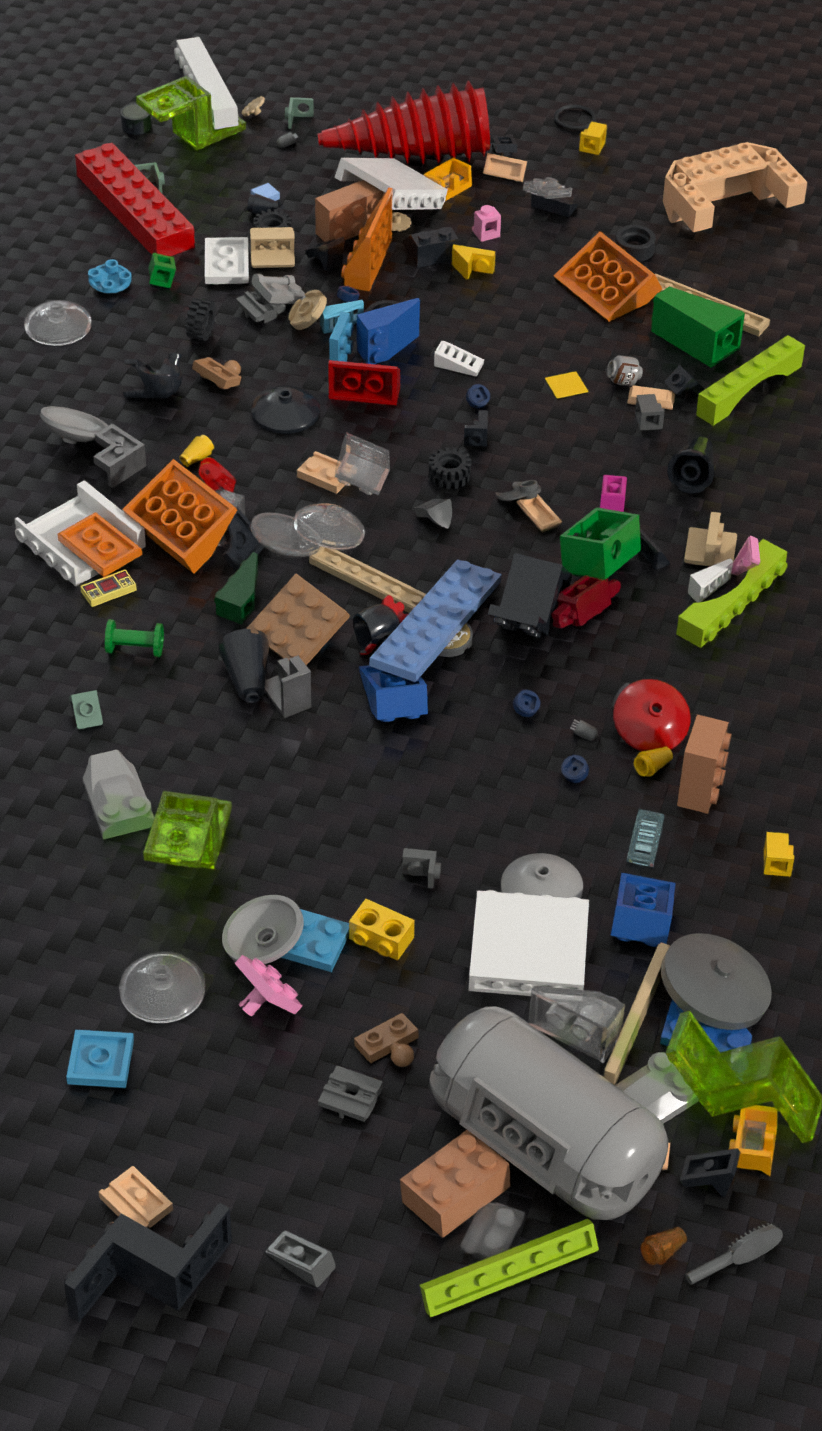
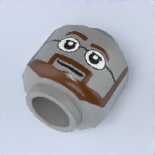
(624, 370)

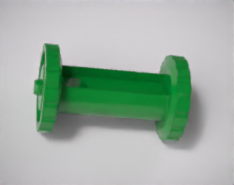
(134, 638)

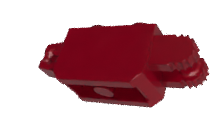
(583, 601)

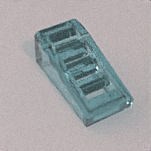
(647, 822)

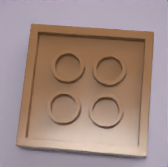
(299, 620)

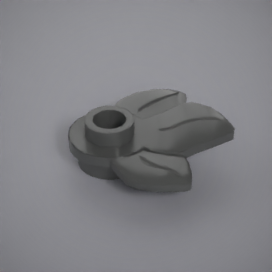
(525, 489)

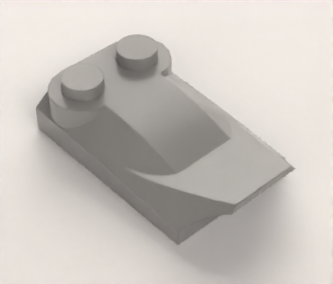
(116, 795)
(659, 1088)

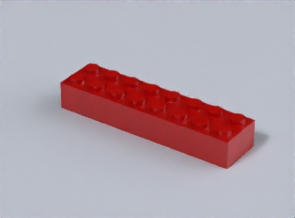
(134, 200)

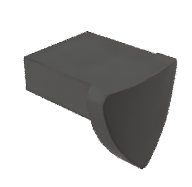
(437, 510)

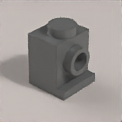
(649, 412)

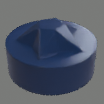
(348, 294)
(478, 396)
(526, 703)
(575, 768)

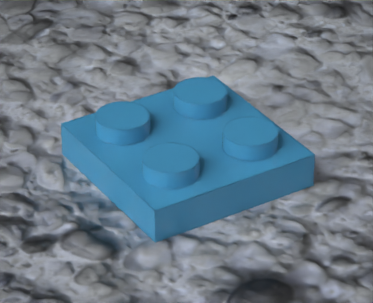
(339, 341)
(319, 942)
(100, 1058)

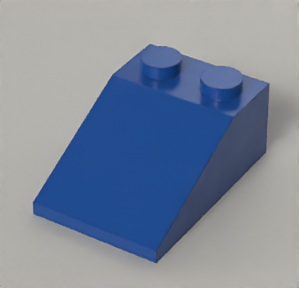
(387, 330)
(393, 695)
(643, 910)

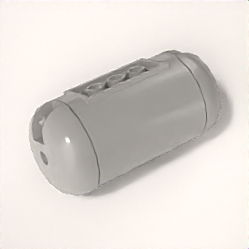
(549, 1113)

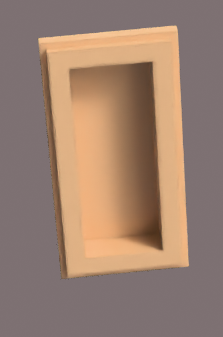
(505, 167)
(665, 397)
(539, 513)

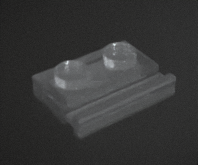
(547, 188)
(492, 1230)

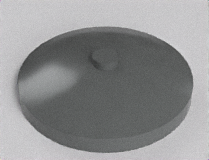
(716, 981)

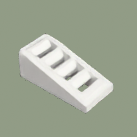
(456, 359)
(709, 580)

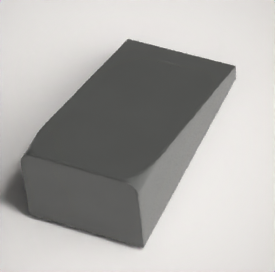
(302, 1258)

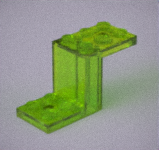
(190, 112)
(187, 830)
(745, 1076)

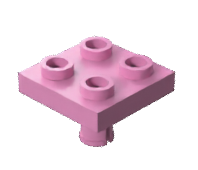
(267, 987)

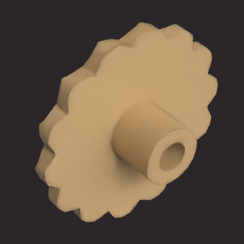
(253, 107)
(400, 221)

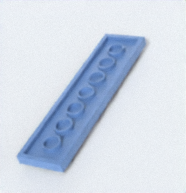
(435, 620)

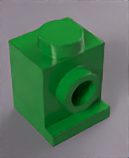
(161, 270)

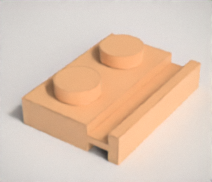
(321, 472)
(136, 1198)

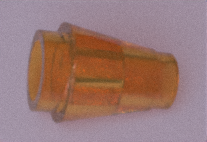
(661, 1246)

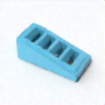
(330, 314)

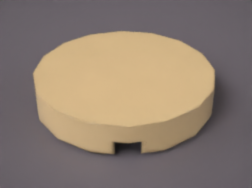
(308, 310)

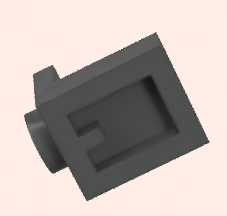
(421, 863)

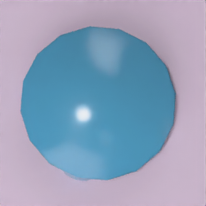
(109, 277)

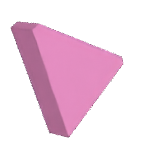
(747, 557)

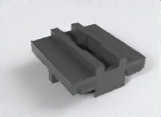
(258, 307)
(343, 1081)

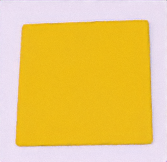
(566, 384)

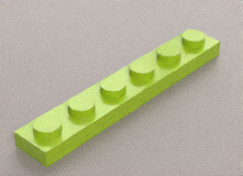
(509, 1267)

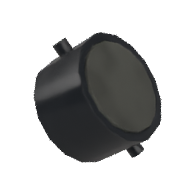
(135, 119)

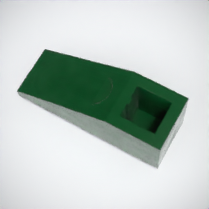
(238, 596)

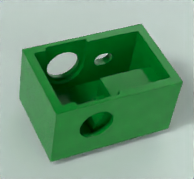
(609, 544)

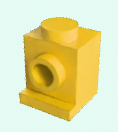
(593, 138)
(778, 855)

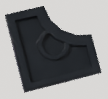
(239, 541)

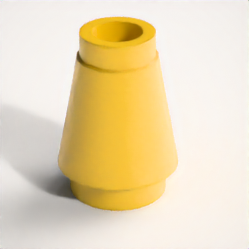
(196, 450)
(651, 761)

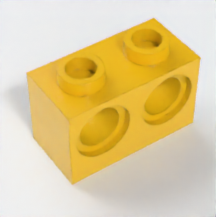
(381, 929)

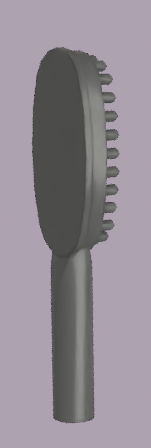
(743, 1251)

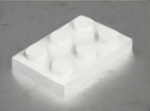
(226, 260)

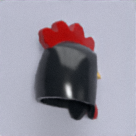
(377, 623)

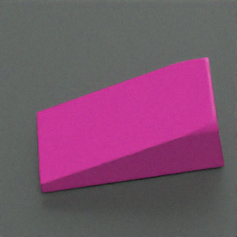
(613, 492)

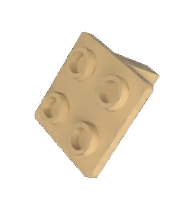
(272, 247)
(710, 545)

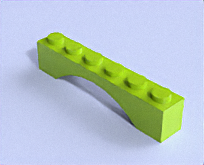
(721, 397)
(704, 619)

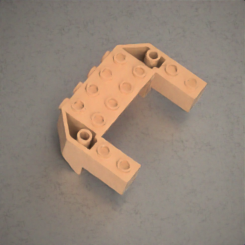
(725, 173)

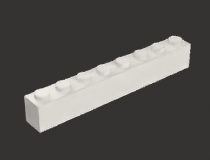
(200, 68)

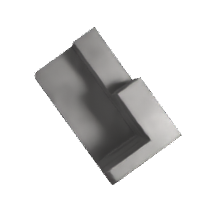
(122, 454)
(291, 687)

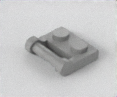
(278, 289)

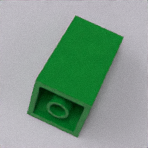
(697, 325)

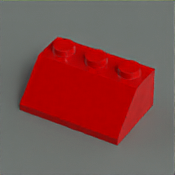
(363, 382)

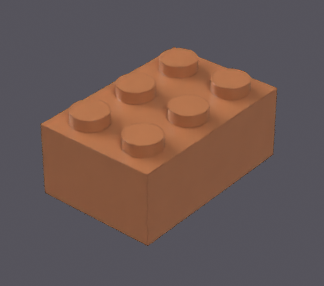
(345, 210)
(703, 764)
(455, 1183)

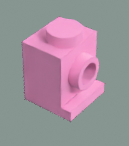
(484, 219)

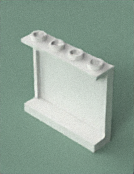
(409, 187)
(43, 531)
(527, 943)

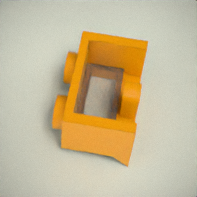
(452, 175)
(755, 1137)

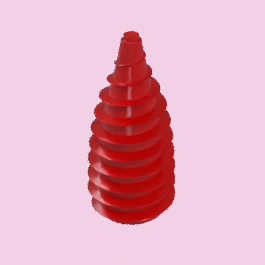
(419, 127)

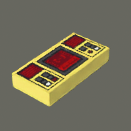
(108, 588)

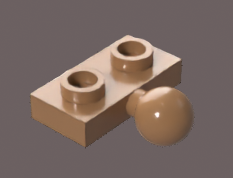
(223, 376)
(389, 1038)

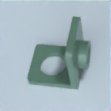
(293, 111)
(154, 174)
(86, 709)

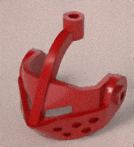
(216, 475)

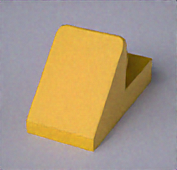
(472, 259)

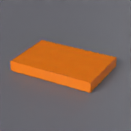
(99, 544)

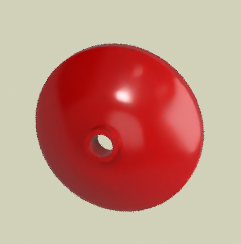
(641, 725)

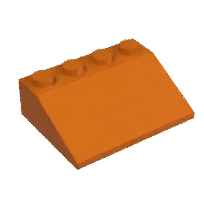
(370, 247)
(608, 278)
(182, 515)

